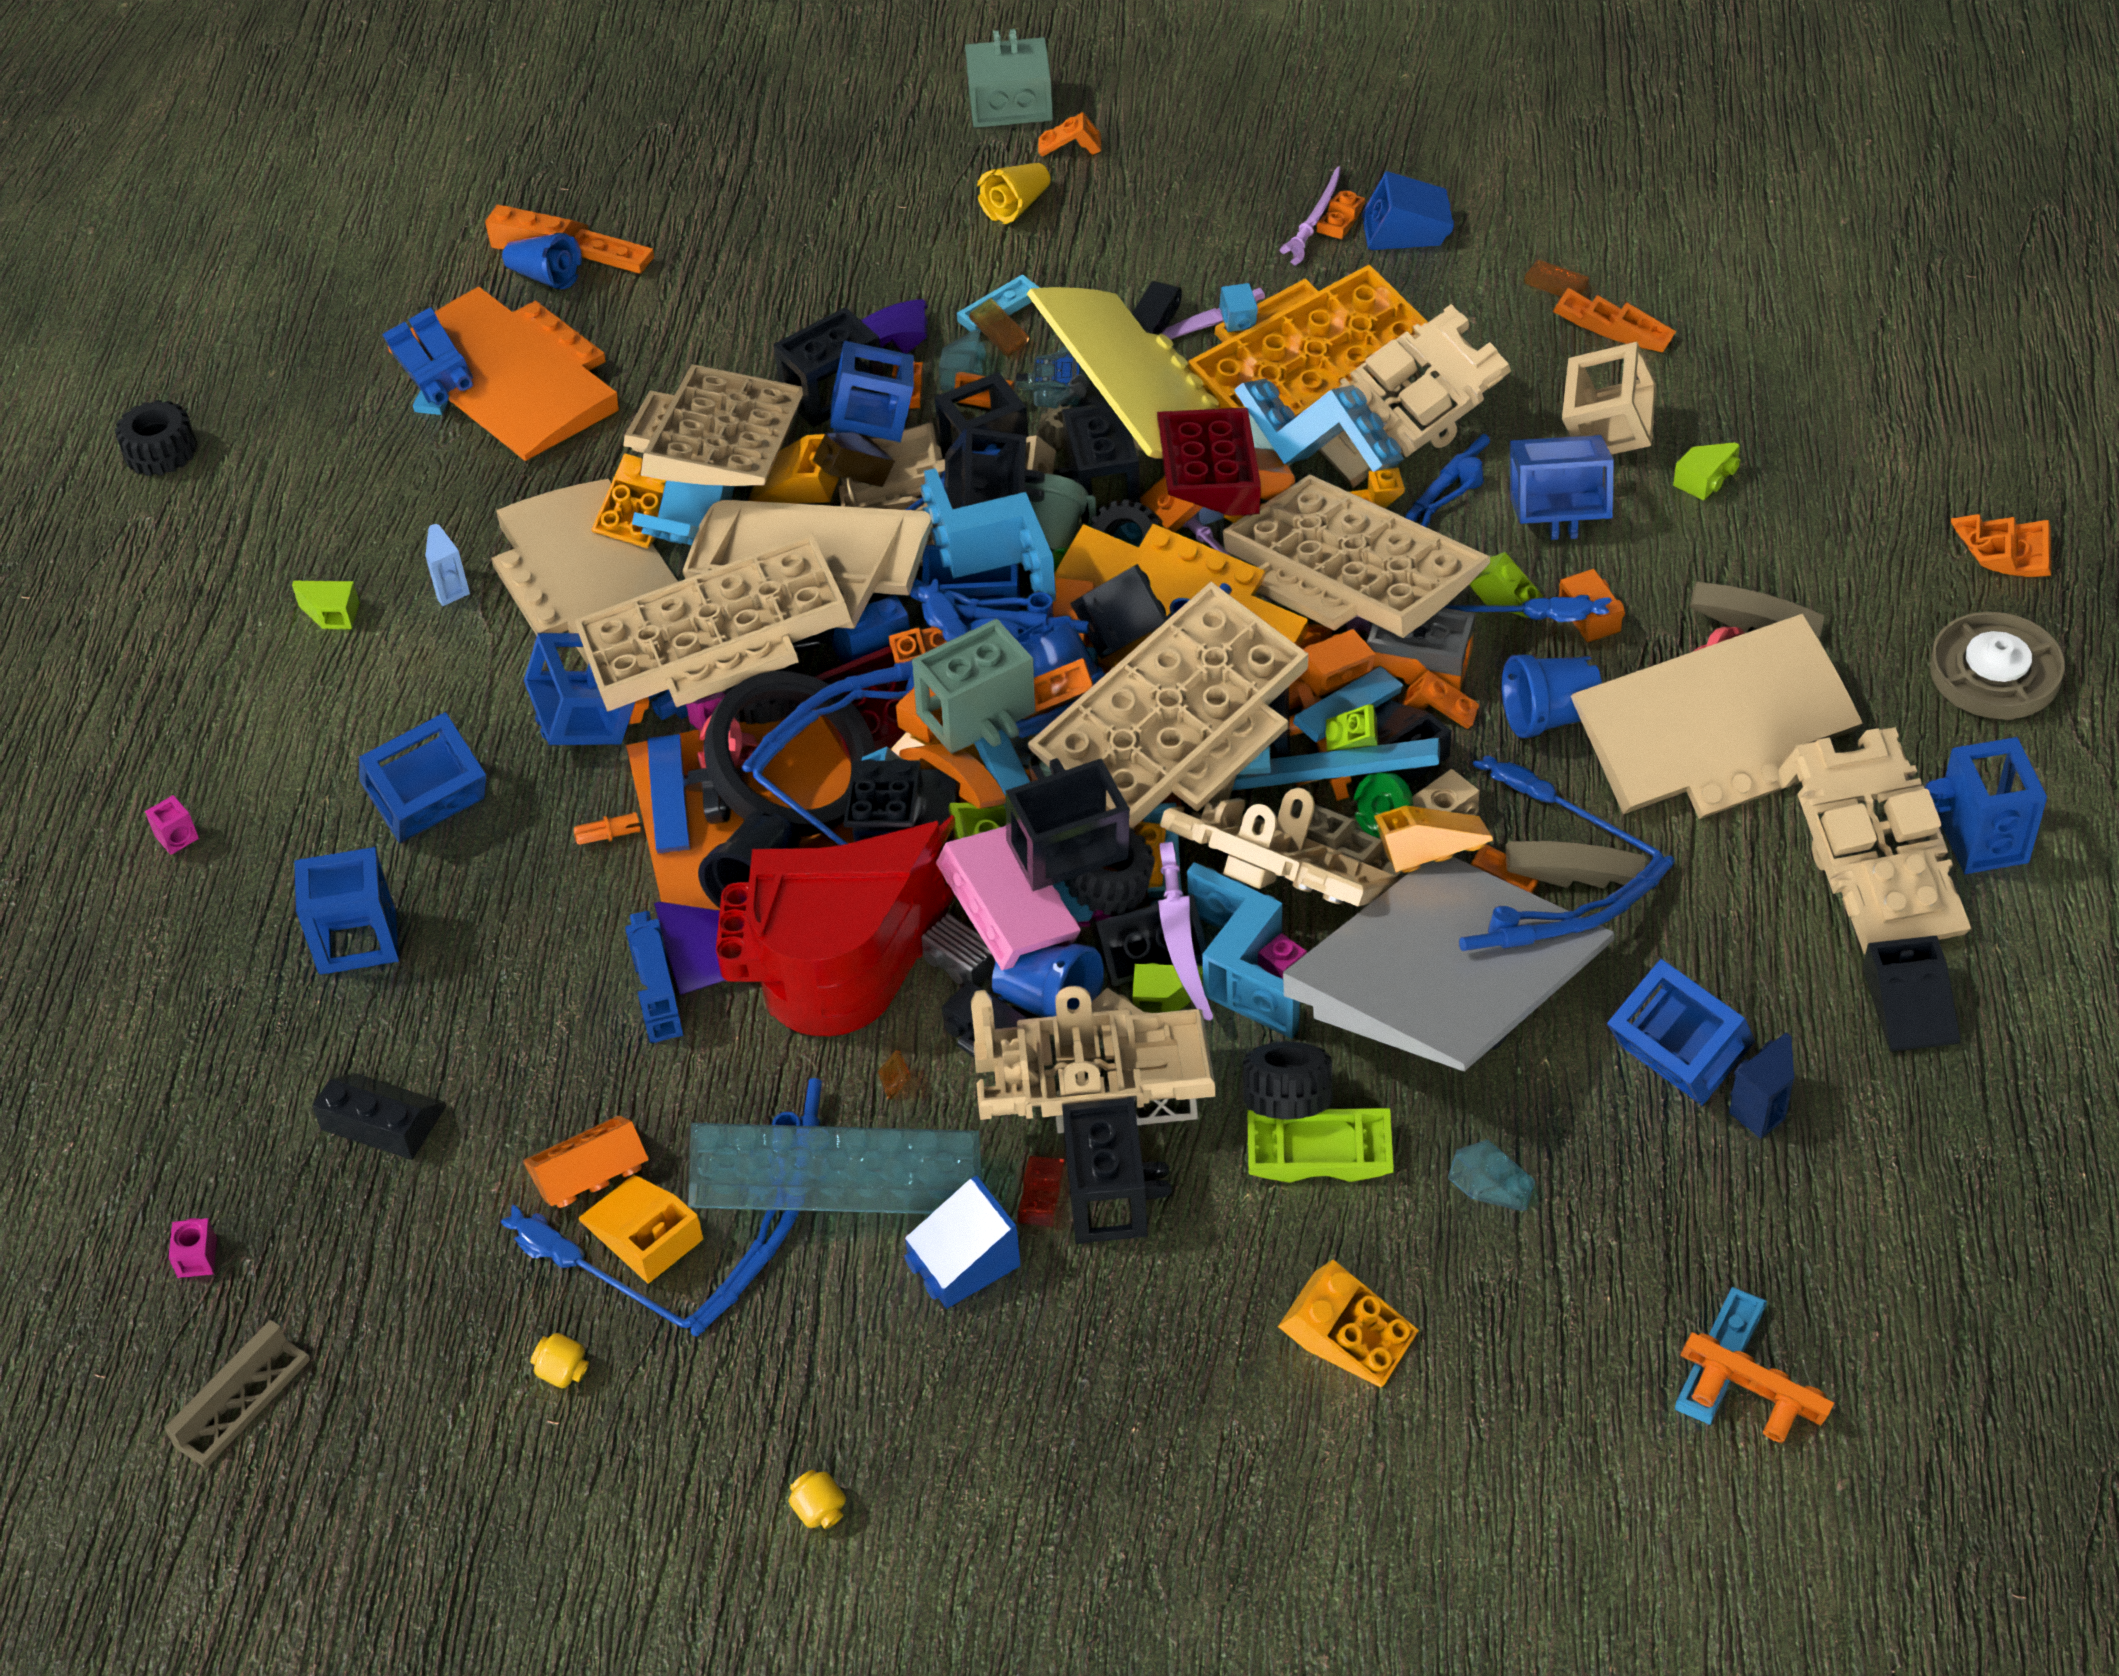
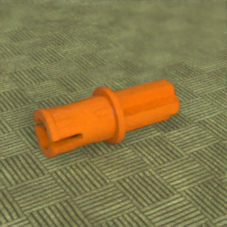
(606, 828)

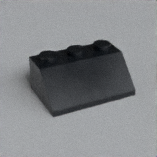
(1138, 939)
(377, 1114)

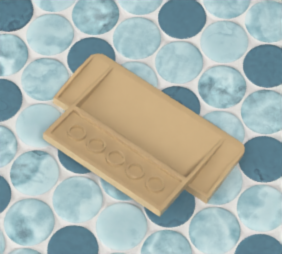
(862, 546)

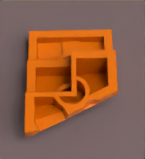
(2007, 546)

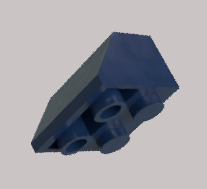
(1764, 1087)

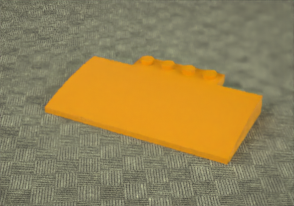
(1307, 339)
(1175, 571)

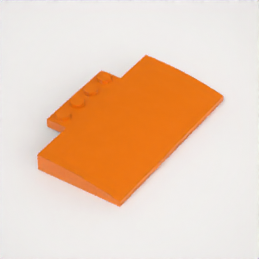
(527, 372)

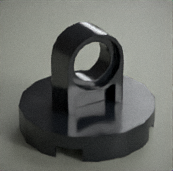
(714, 806)

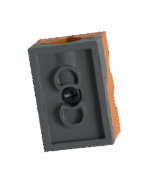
(1436, 646)

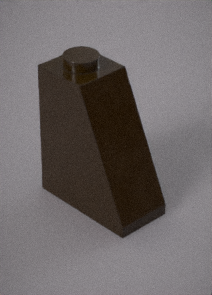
(853, 457)

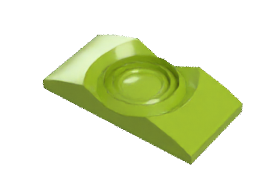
(1331, 1144)

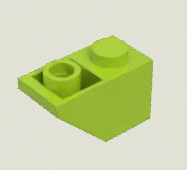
(1706, 468)
(1504, 584)
(328, 602)
(1352, 729)
(1159, 988)

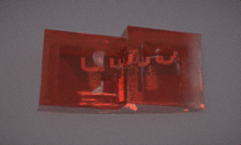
(1041, 1191)

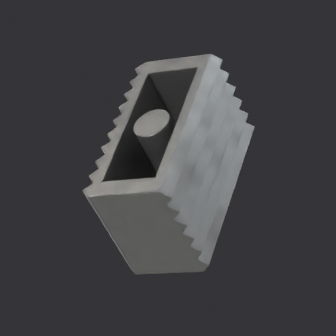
(957, 951)

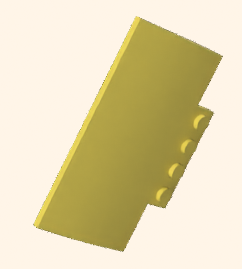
(1128, 366)

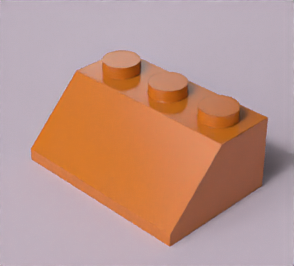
(515, 224)
(587, 1161)

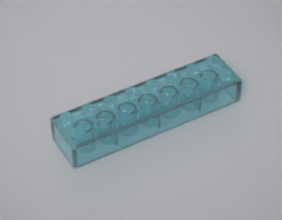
(828, 1167)

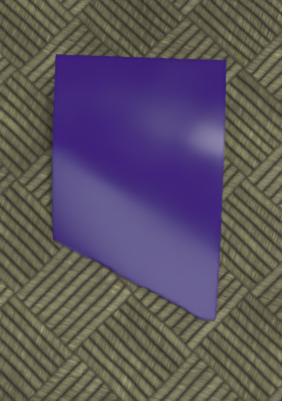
(901, 324)
(690, 944)

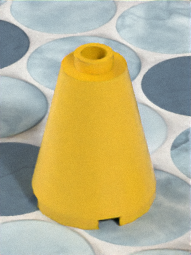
(1011, 190)

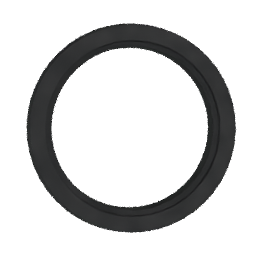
(786, 686)

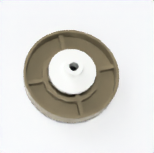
(1996, 665)

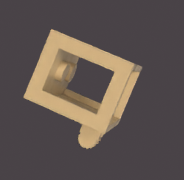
(1616, 412)

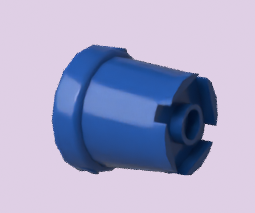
(1057, 647)
(1540, 691)
(1044, 972)

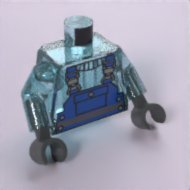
(1055, 380)

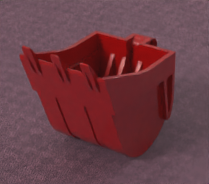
(834, 925)

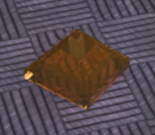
(894, 1074)

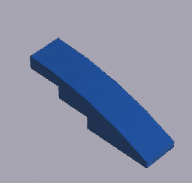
(668, 794)

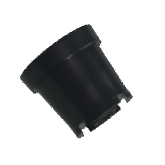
(732, 860)

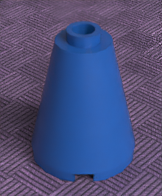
(545, 258)

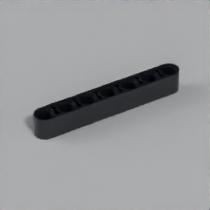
(1154, 315)

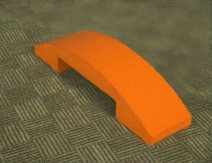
(976, 781)

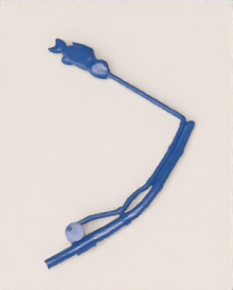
(1471, 477)
(1038, 604)
(941, 613)
(804, 715)
(1504, 921)
(541, 1240)

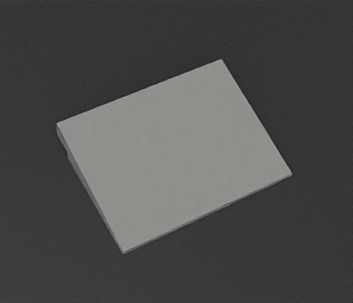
(1408, 983)

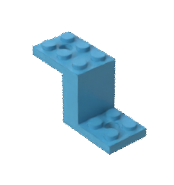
(1334, 412)
(682, 511)
(988, 535)
(1231, 960)

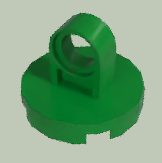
(1378, 795)

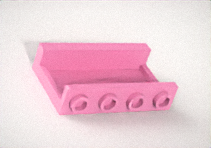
(1001, 900)

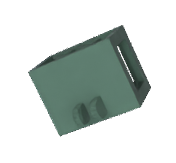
(1009, 81)
(979, 682)

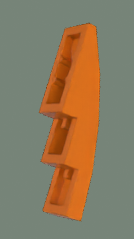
(1612, 322)
(1060, 686)

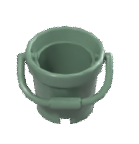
(1061, 509)

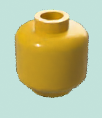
(559, 1360)
(817, 1499)

